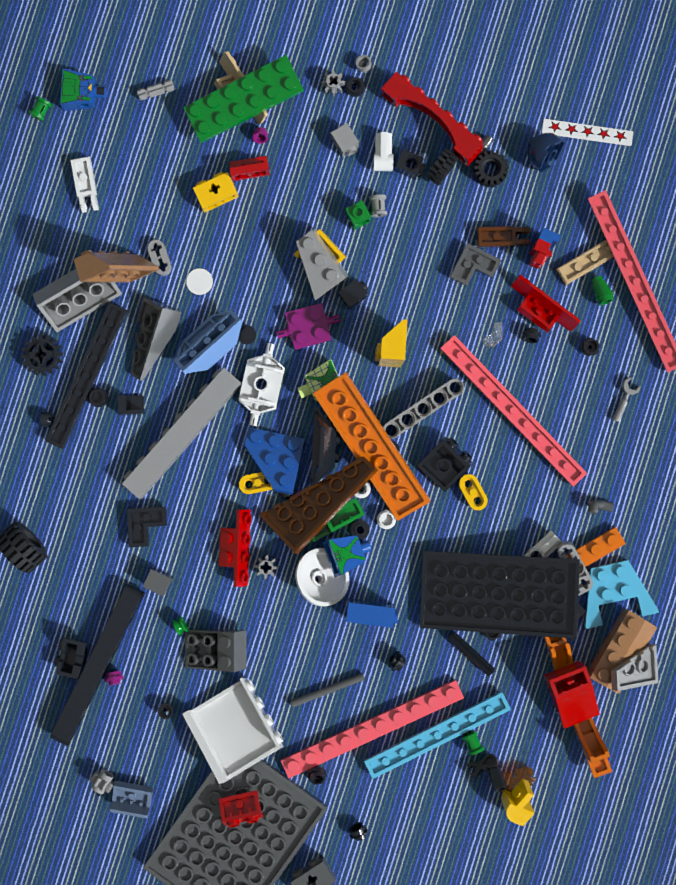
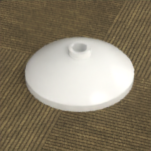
(327, 589)

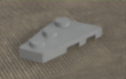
(637, 670)

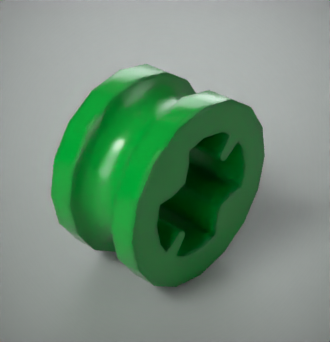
(180, 625)

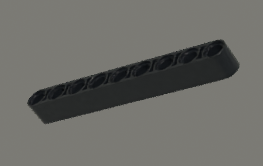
(97, 665)

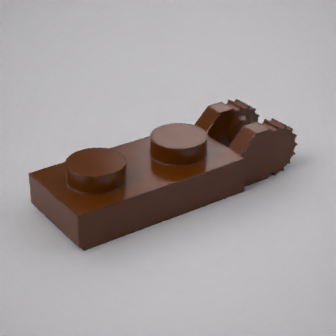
(501, 236)

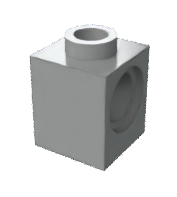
(345, 140)

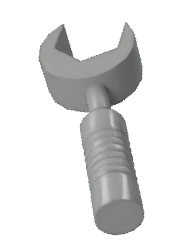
(623, 403)

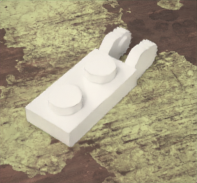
(84, 182)

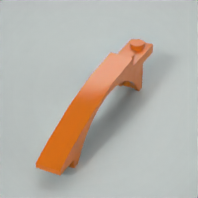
(586, 731)

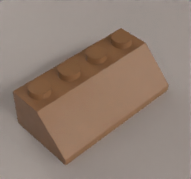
(112, 267)
(624, 640)

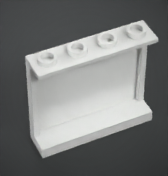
(233, 730)

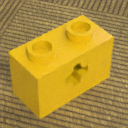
(208, 198)

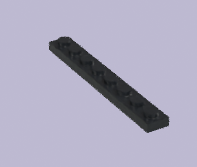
(86, 375)

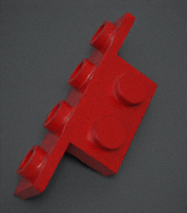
(542, 308)
(235, 547)

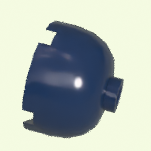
(543, 150)

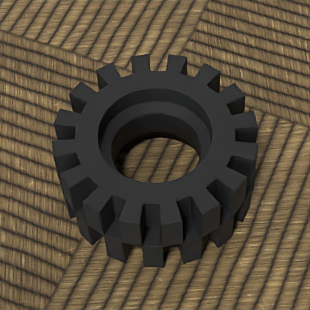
(495, 158)
(442, 167)

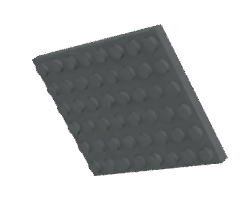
(209, 853)

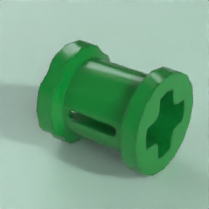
(39, 108)
(472, 742)

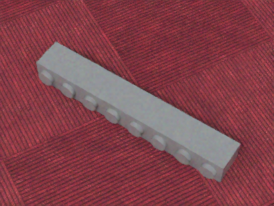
(182, 433)

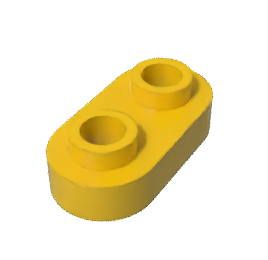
(258, 483)
(472, 492)

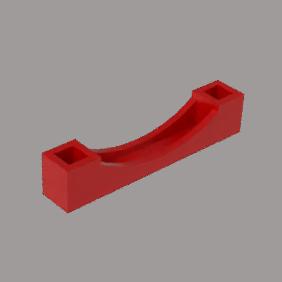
(400, 91)

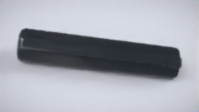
(473, 655)

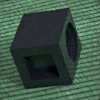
(406, 157)
(353, 293)

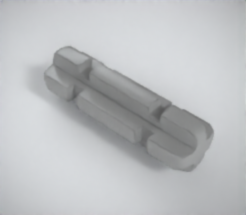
(155, 90)

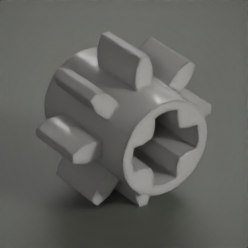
(333, 78)
(262, 570)
(102, 781)

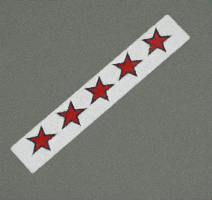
(588, 132)

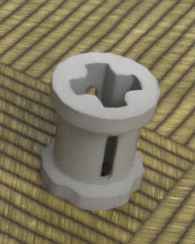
(378, 205)

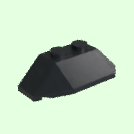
(323, 447)

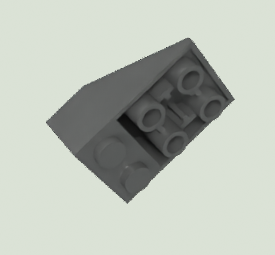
(216, 649)

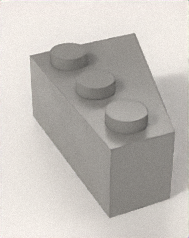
(320, 264)

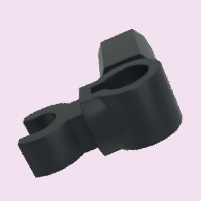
(491, 764)

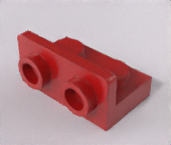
(249, 168)
(240, 809)

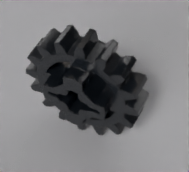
(41, 347)

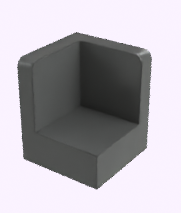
(158, 581)

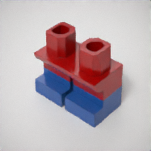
(540, 249)

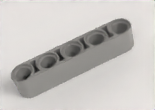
(429, 401)

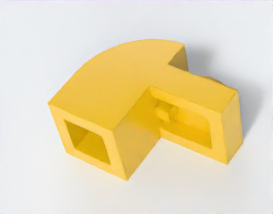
(518, 804)

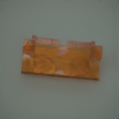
(522, 773)

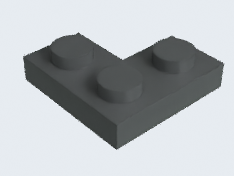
(471, 260)

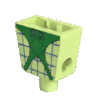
(318, 378)

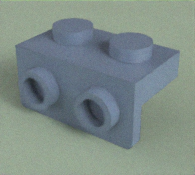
(131, 799)

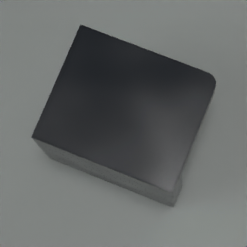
(130, 405)

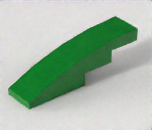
(347, 514)

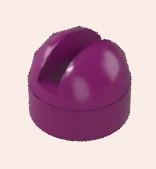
(256, 135)

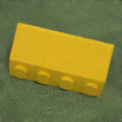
(392, 347)

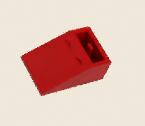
(572, 694)

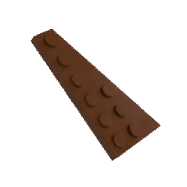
(312, 508)

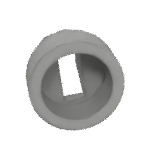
(361, 61)

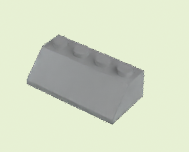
(71, 300)

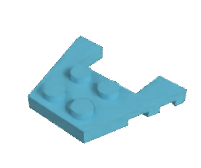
(612, 584)

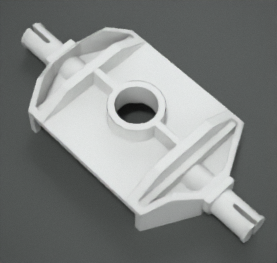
(262, 400)

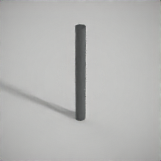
(327, 690)

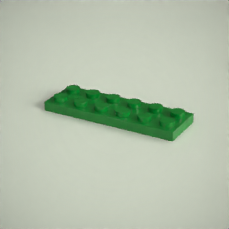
(243, 99)

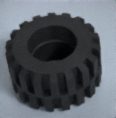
(22, 547)

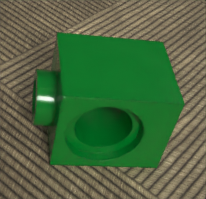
(358, 215)

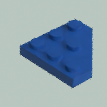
(276, 457)

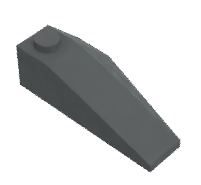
(156, 328)

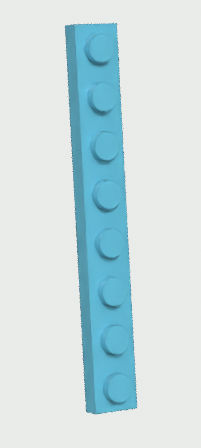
(437, 734)

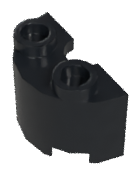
(72, 657)

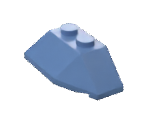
(209, 342)

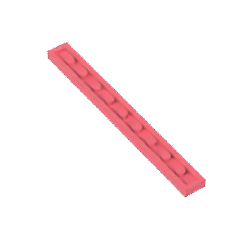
(635, 278)
(513, 411)
(372, 728)

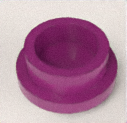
(114, 678)

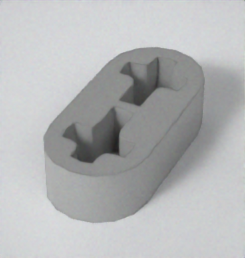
(164, 257)

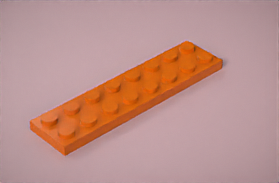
(368, 439)

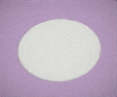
(199, 281)

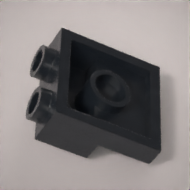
(446, 463)

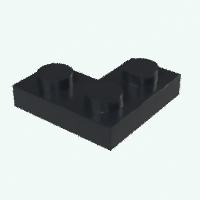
(140, 519)

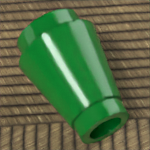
(601, 290)

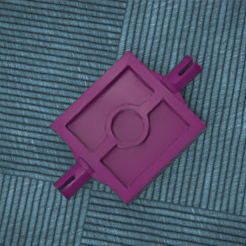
(308, 326)

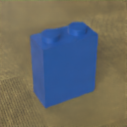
(371, 613)

